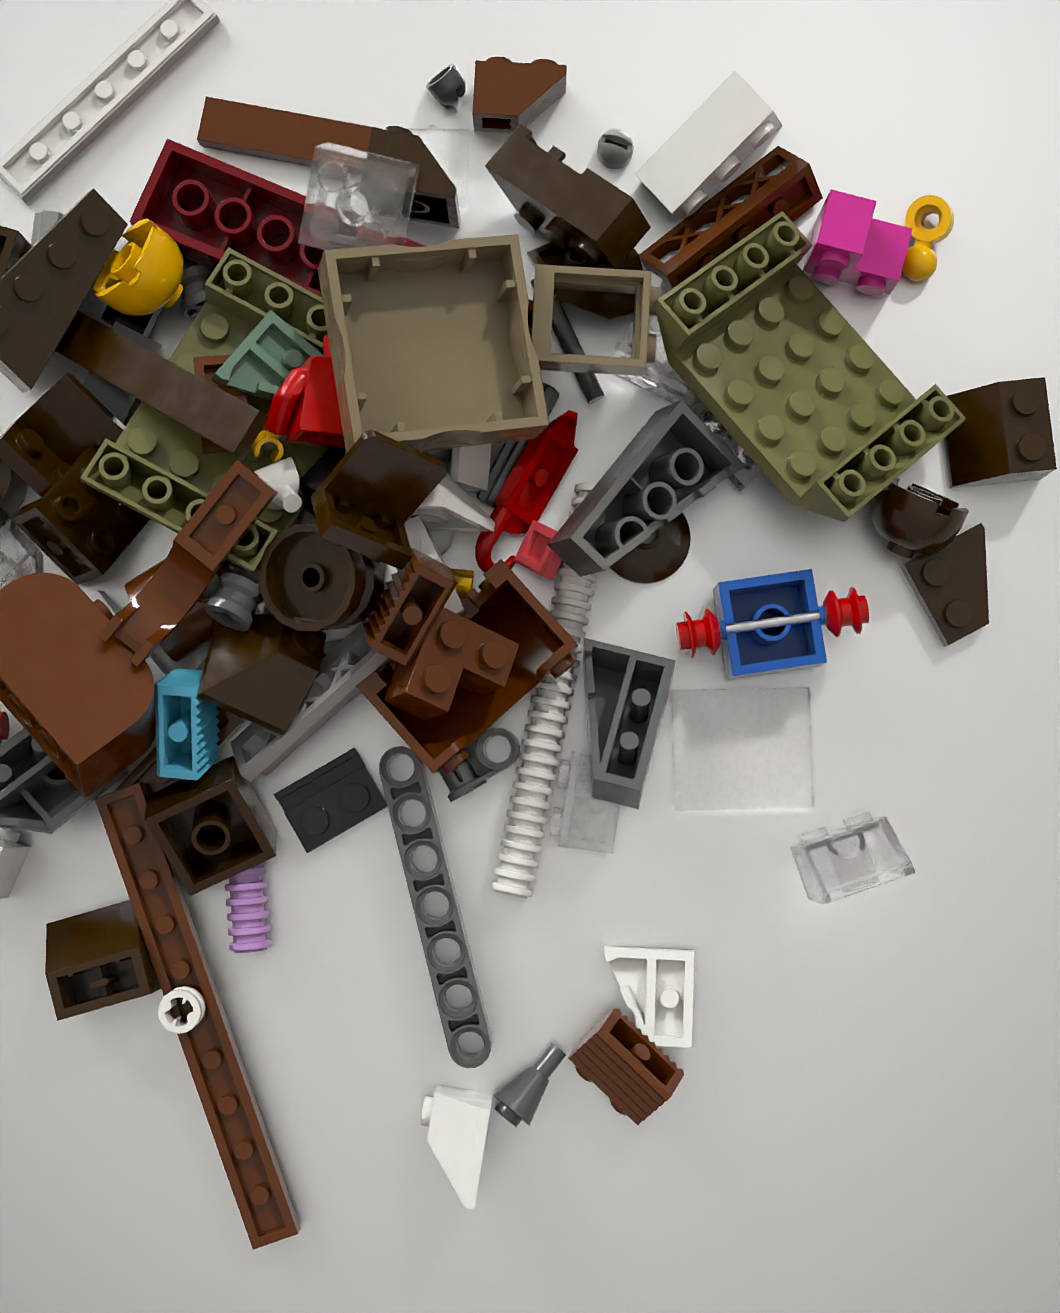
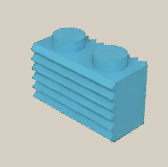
(184, 726)

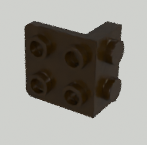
(373, 496)

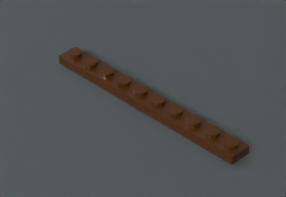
(210, 1044)

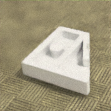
(658, 991)

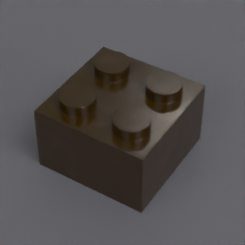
(211, 826)

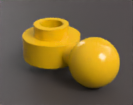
(921, 259)

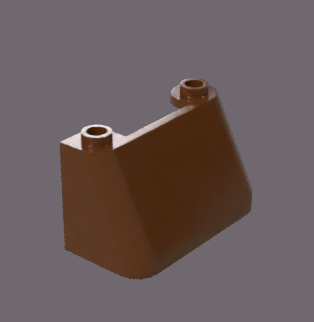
(543, 649)

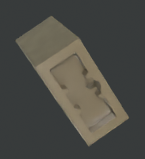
(600, 280)

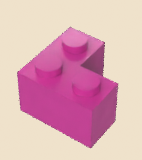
(855, 246)

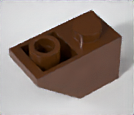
(514, 92)

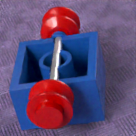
(771, 623)

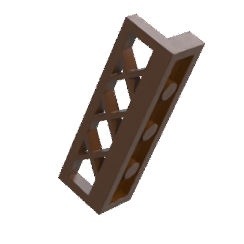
(789, 191)

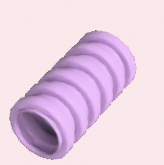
(248, 911)

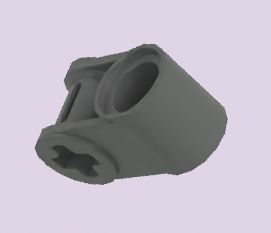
(478, 765)

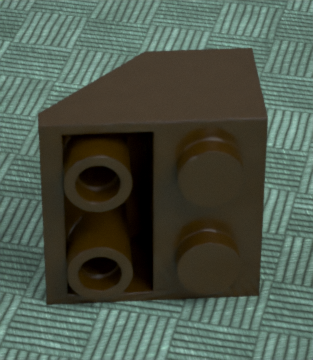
(97, 960)

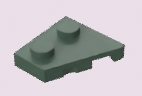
(264, 358)

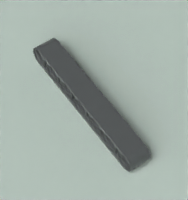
(432, 929)

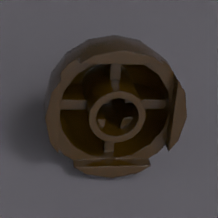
(916, 519)

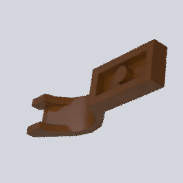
(191, 562)

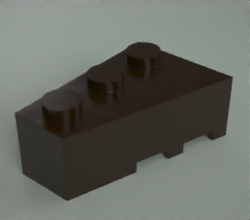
(566, 205)

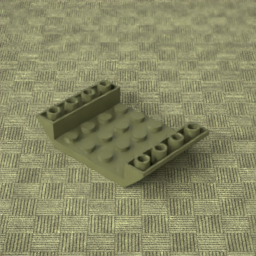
(796, 376)
(161, 463)

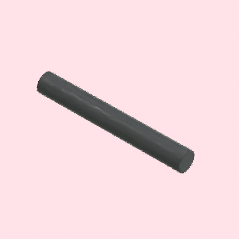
(571, 345)

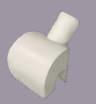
(285, 479)

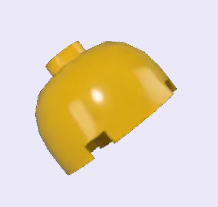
(142, 273)

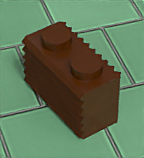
(409, 608)
(626, 1067)

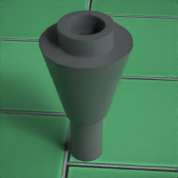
(523, 1094)

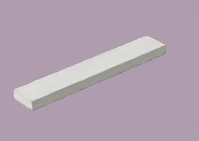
(105, 95)

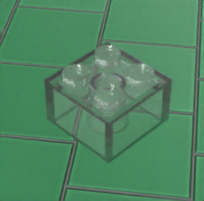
(356, 199)

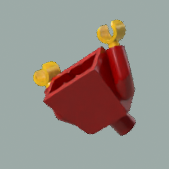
(305, 408)

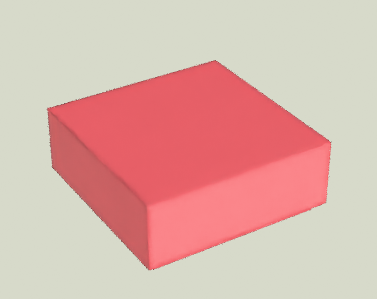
(535, 552)

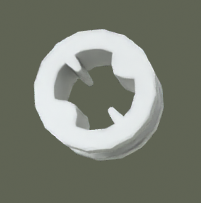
(169, 1001)

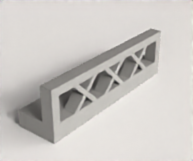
(340, 672)

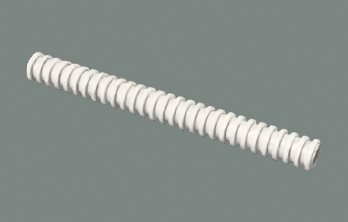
(543, 737)

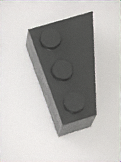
(624, 715)

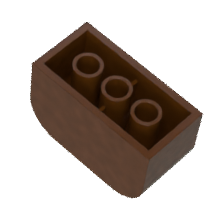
(70, 685)

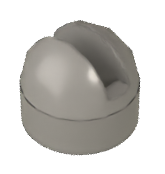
(611, 154)

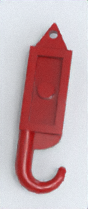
(530, 485)

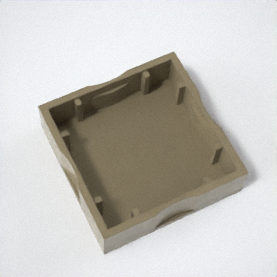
(433, 343)

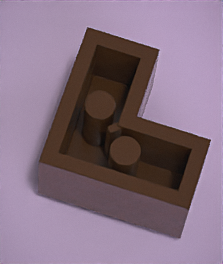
(451, 656)

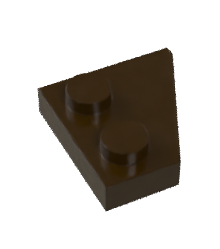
(953, 585)

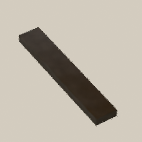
(162, 384)

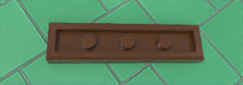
(274, 131)

